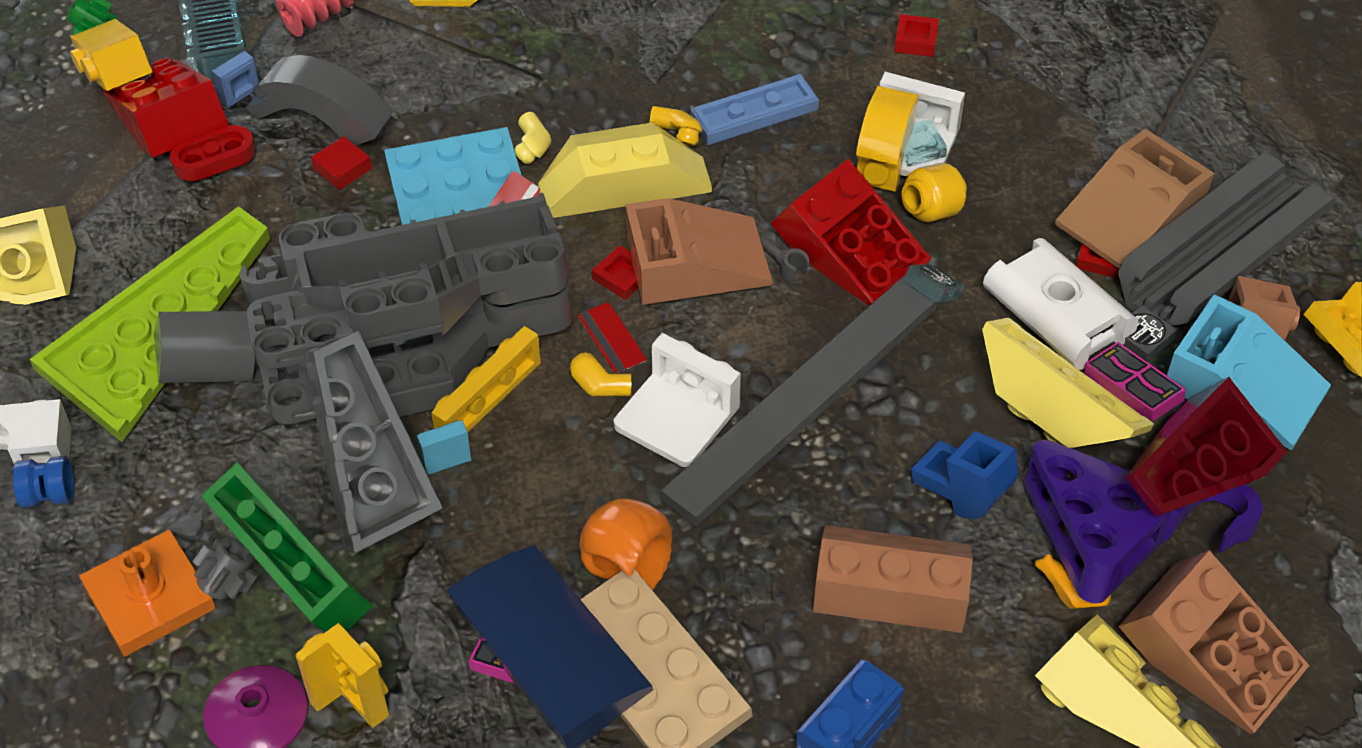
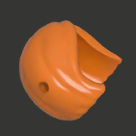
(625, 538)

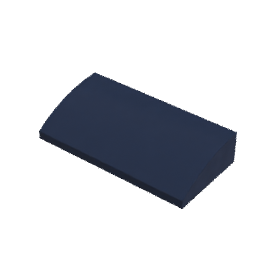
(549, 644)

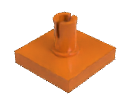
(146, 592)

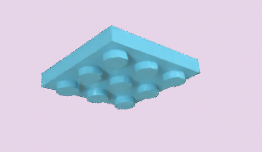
(450, 174)

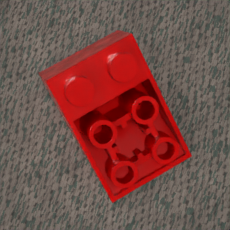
(167, 106)
(850, 234)

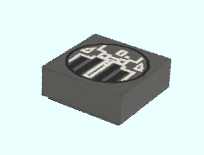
(1151, 334)

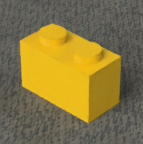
(109, 55)

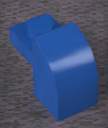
(968, 475)

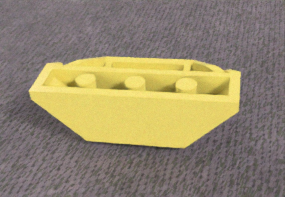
(621, 168)
(1054, 392)

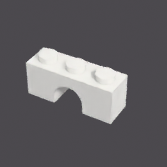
(35, 430)

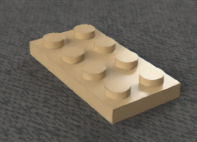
(691, 696)

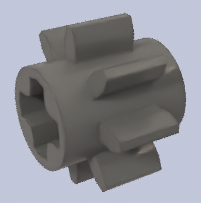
(224, 568)

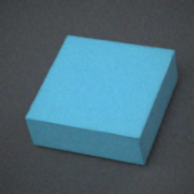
(444, 447)

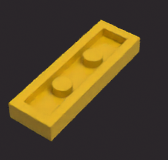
(490, 382)

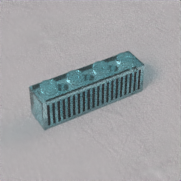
(213, 32)

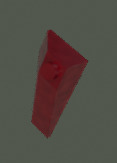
(1205, 450)

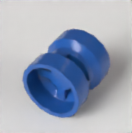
(43, 481)

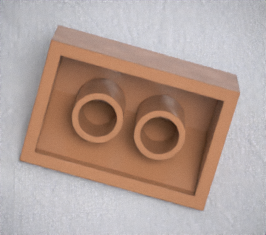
(893, 578)

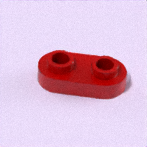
(212, 153)

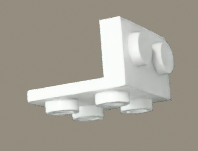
(936, 103)
(681, 402)

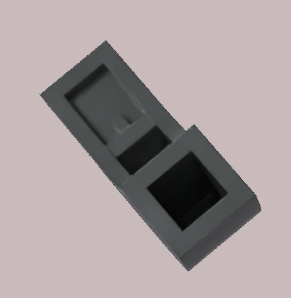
(324, 91)

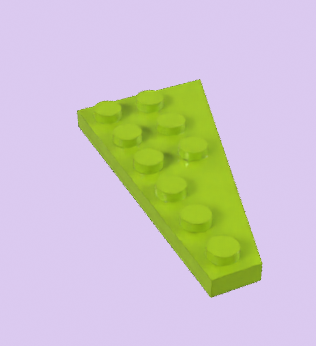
(111, 356)

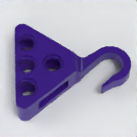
(1115, 529)

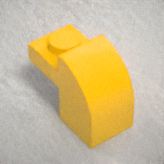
(885, 136)

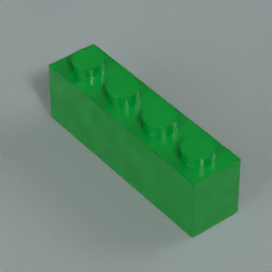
(286, 550)

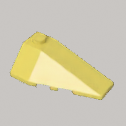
(36, 256)
(1103, 683)

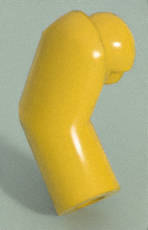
(678, 120)
(596, 380)

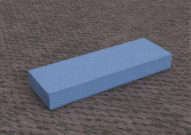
(755, 109)

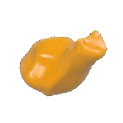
(1063, 585)

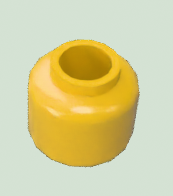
(934, 192)

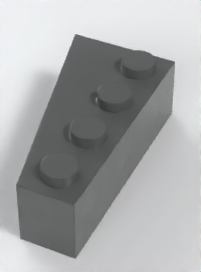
(366, 450)

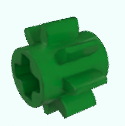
(89, 14)

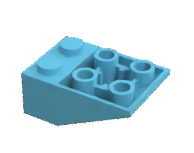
(1260, 363)

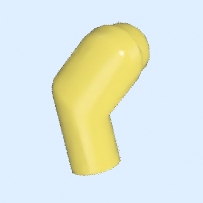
(535, 141)

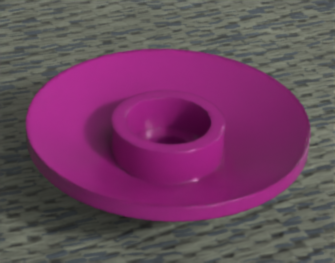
(269, 724)

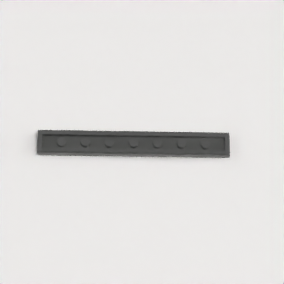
(796, 403)

